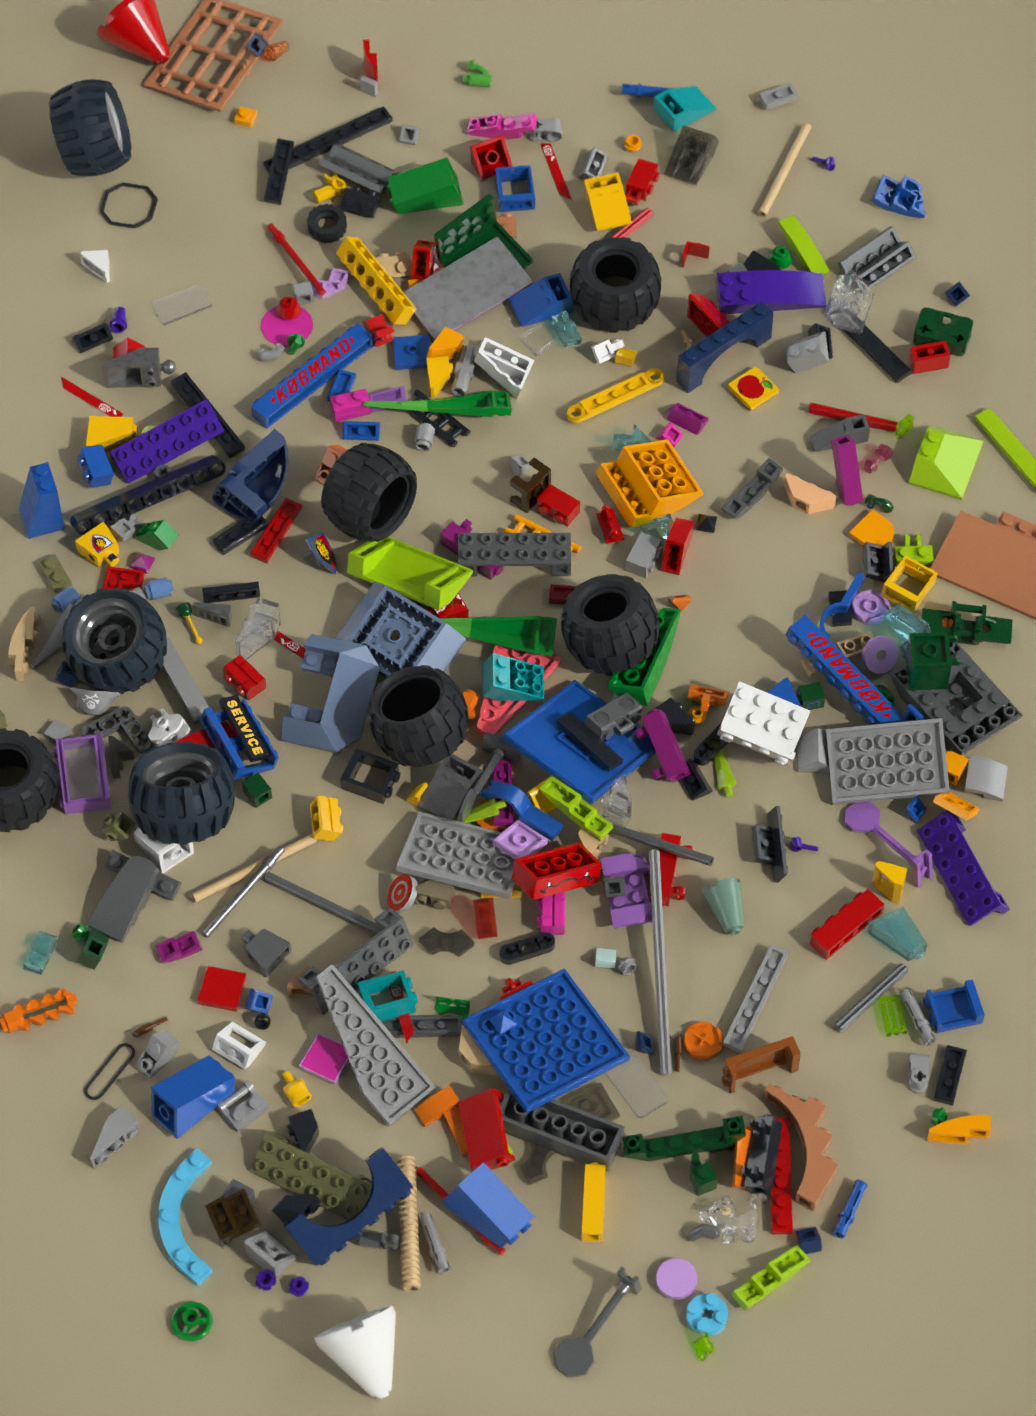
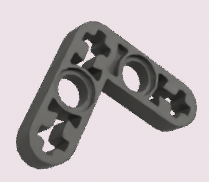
(124, 724)

